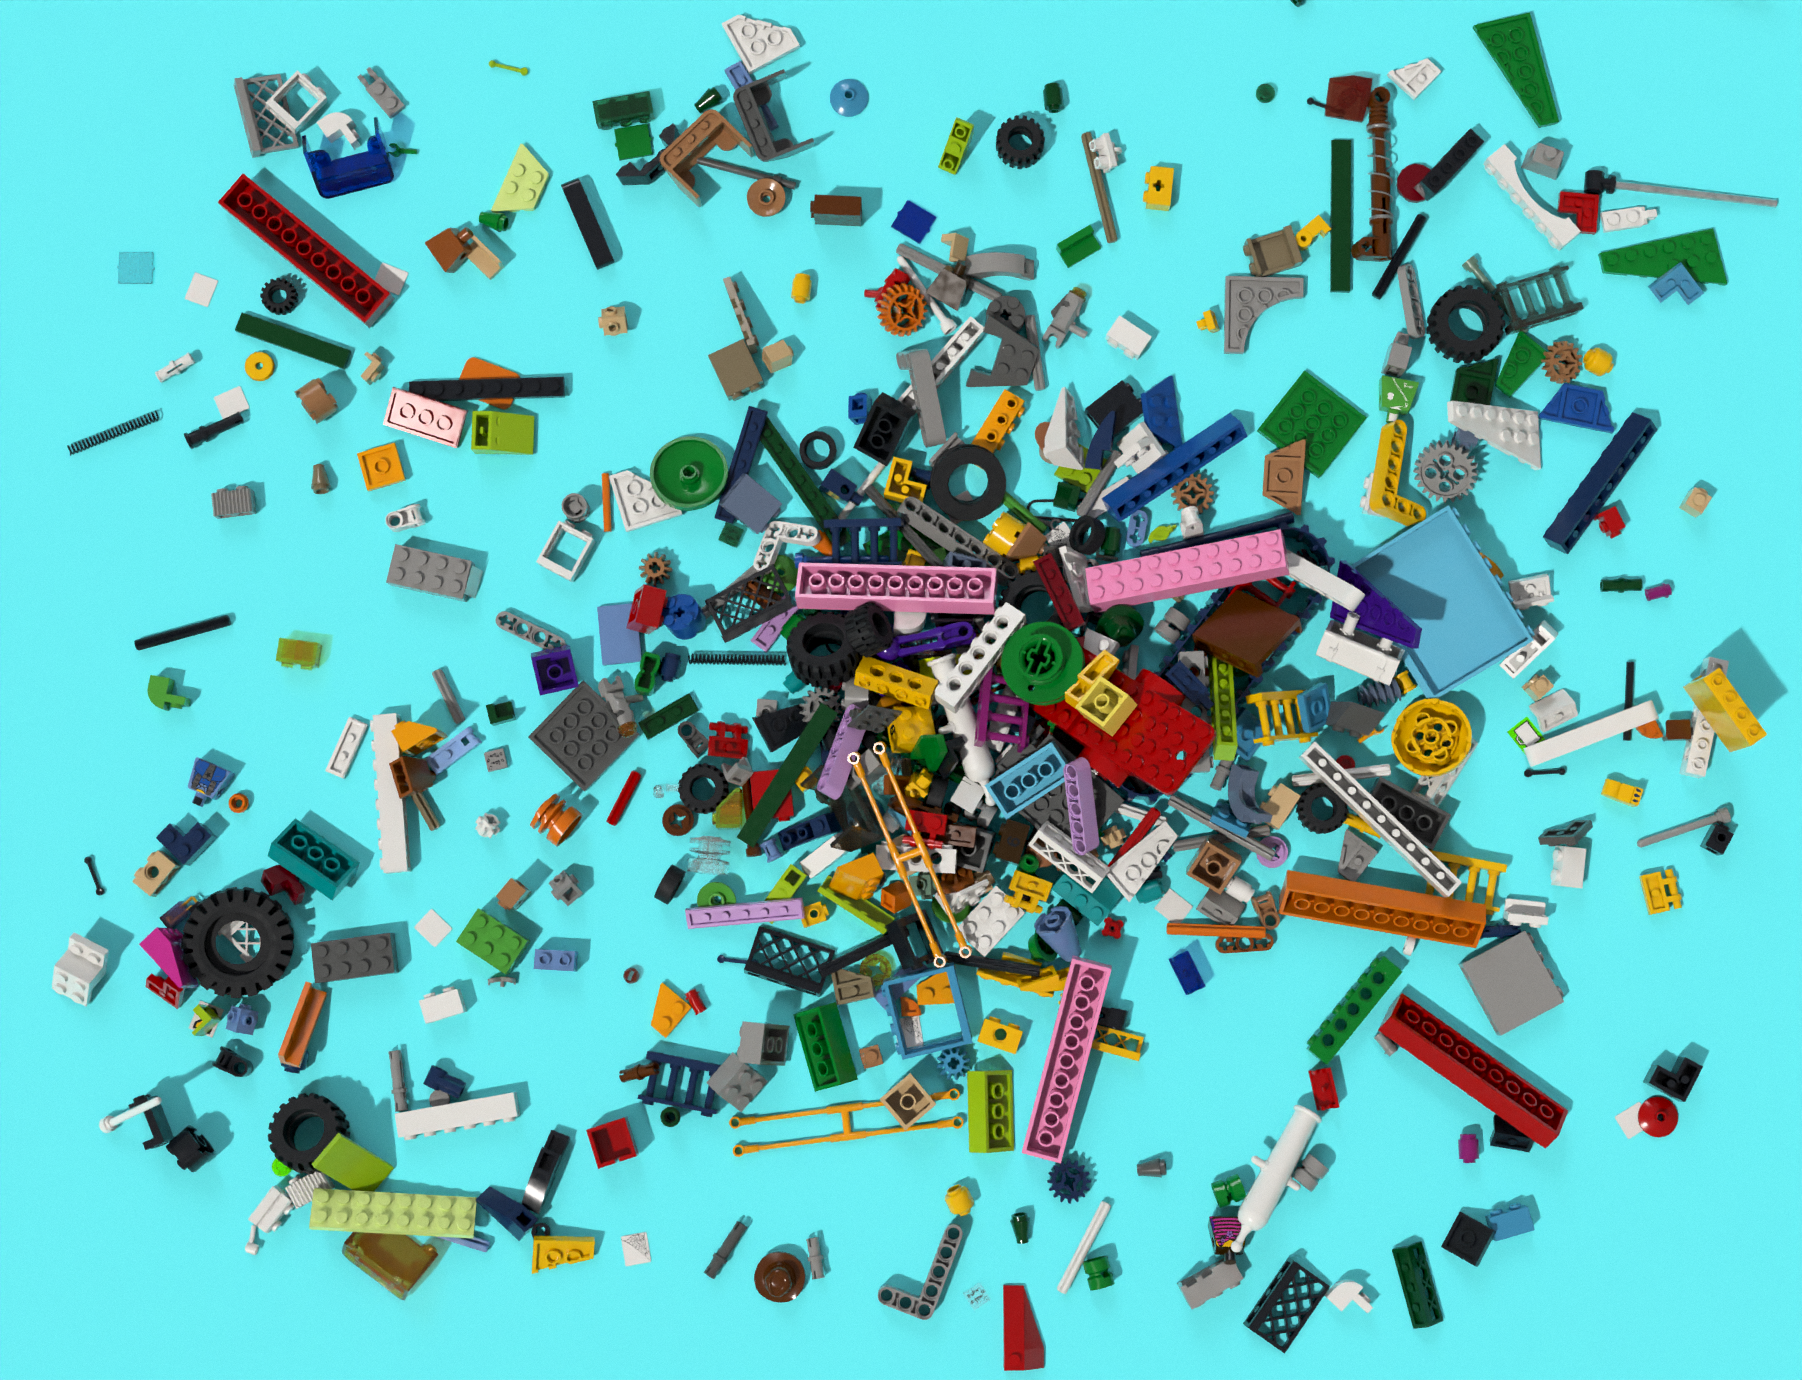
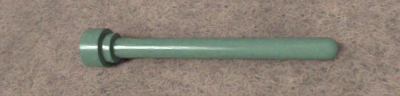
(1472, 266)

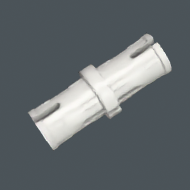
(163, 373)

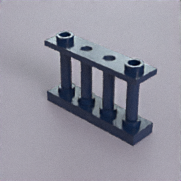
(873, 526)
(676, 1064)

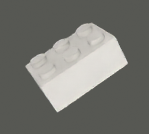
(989, 921)

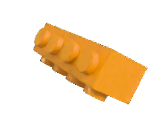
(999, 422)

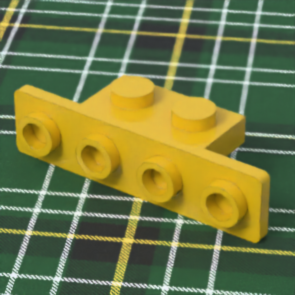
(1007, 978)

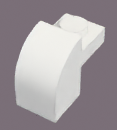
(339, 124)
(908, 623)
(1344, 1292)

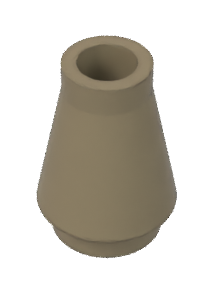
(320, 481)

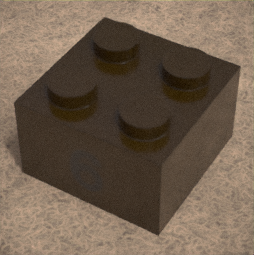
(1012, 842)

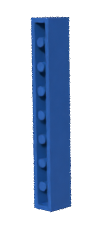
(1174, 467)

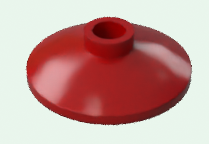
(1648, 1117)

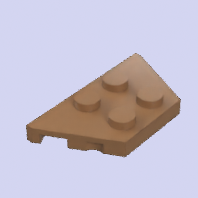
(1285, 476)

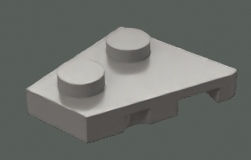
(1354, 856)

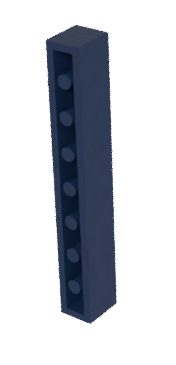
(1600, 483)

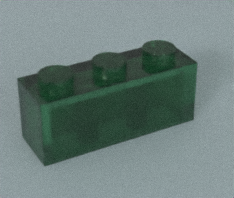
(623, 110)

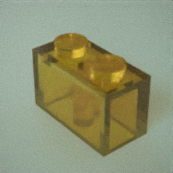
(298, 653)

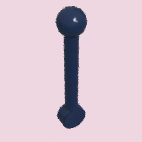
(721, 959)

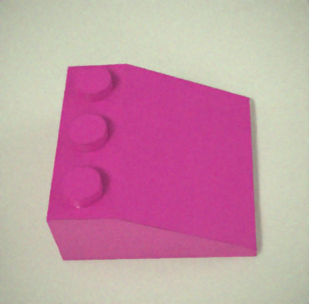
(165, 949)

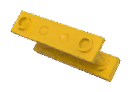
(1273, 699)
(1474, 866)

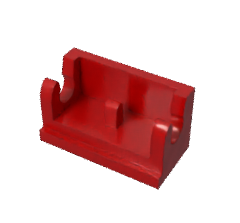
(1323, 1088)

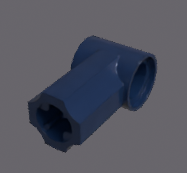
(440, 1080)

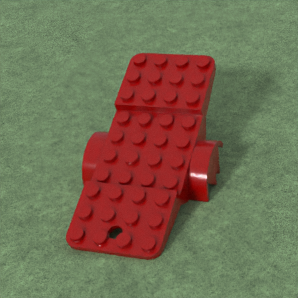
(1146, 740)

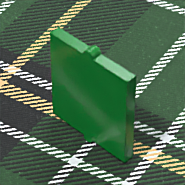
(633, 142)

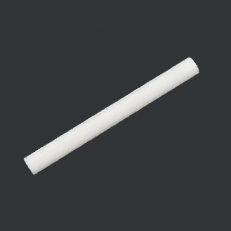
(869, 480)

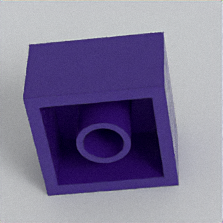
(554, 670)

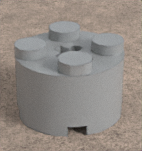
(856, 695)

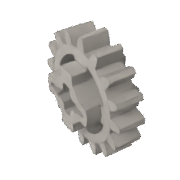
(815, 701)

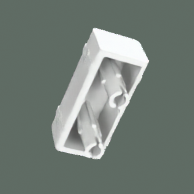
(1360, 651)

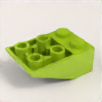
(502, 433)

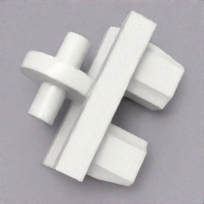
(1107, 152)

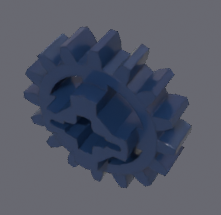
(1060, 1184)

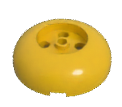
(1422, 718)

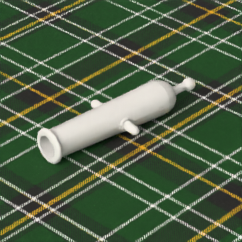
(975, 760)
(1275, 1174)

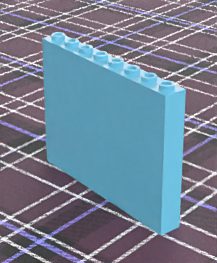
(1452, 595)

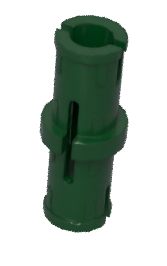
(1621, 585)

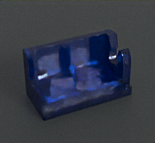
(1187, 972)

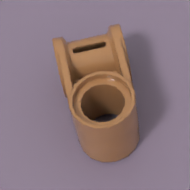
(1265, 909)

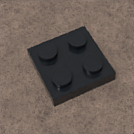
(1468, 1239)

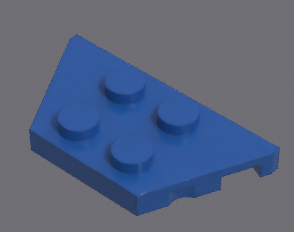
(1578, 408)
(1161, 412)

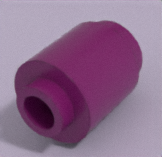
(1468, 1148)

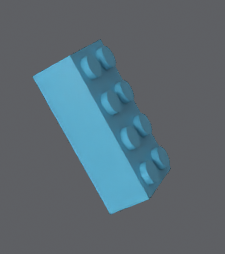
(1028, 780)

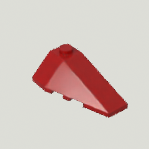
(1021, 1337)

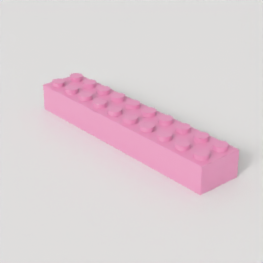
(1188, 570)
(897, 588)
(1066, 1059)

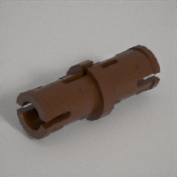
(639, 1072)

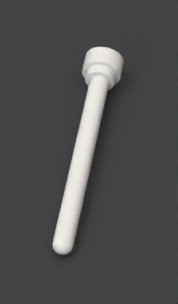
(947, 325)
(110, 1123)

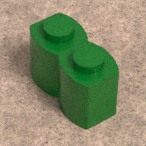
(646, 679)

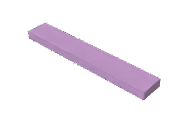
(745, 913)

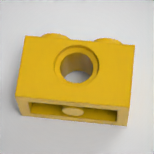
(988, 1030)

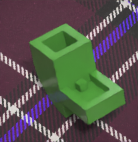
(160, 693)

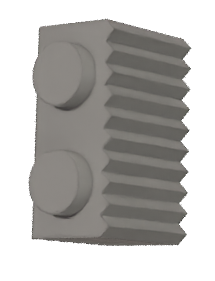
(233, 502)

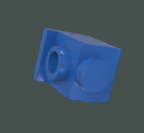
(855, 405)

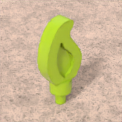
(1161, 533)

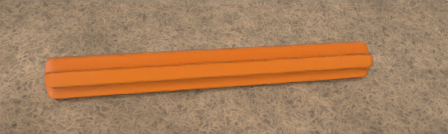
(1216, 930)

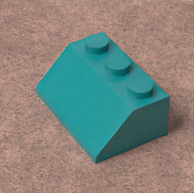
(1092, 905)

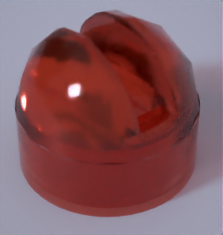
(635, 977)

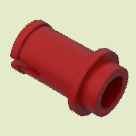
(695, 1001)

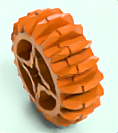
(912, 300)

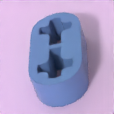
(1141, 529)

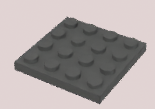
(581, 737)

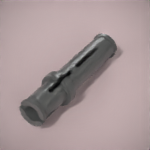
(724, 1251)

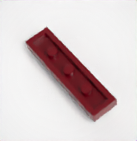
(1059, 592)

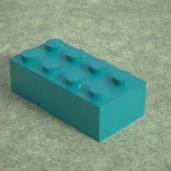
(313, 859)

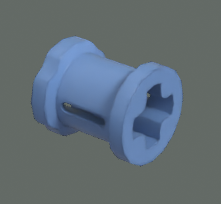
(771, 850)

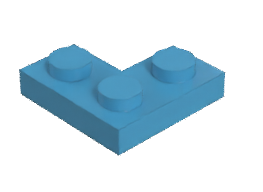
(1677, 280)

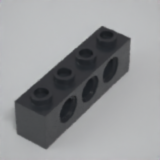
(1449, 164)

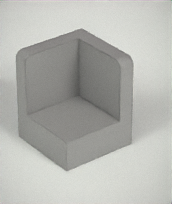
(738, 773)

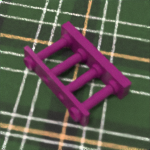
(985, 715)

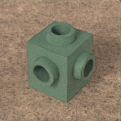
(923, 885)

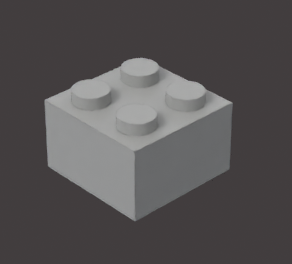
(736, 1082)

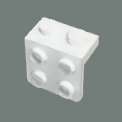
(965, 897)

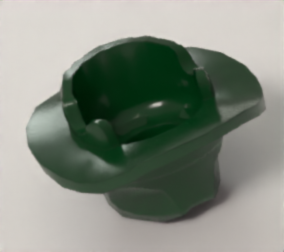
(1120, 624)

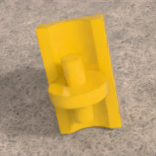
(919, 784)

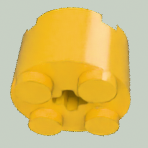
(1004, 533)

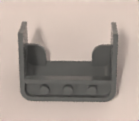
(748, 103)

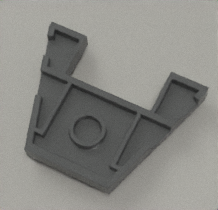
(1012, 362)

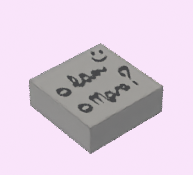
(495, 760)

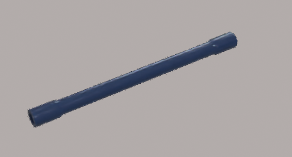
(1221, 535)

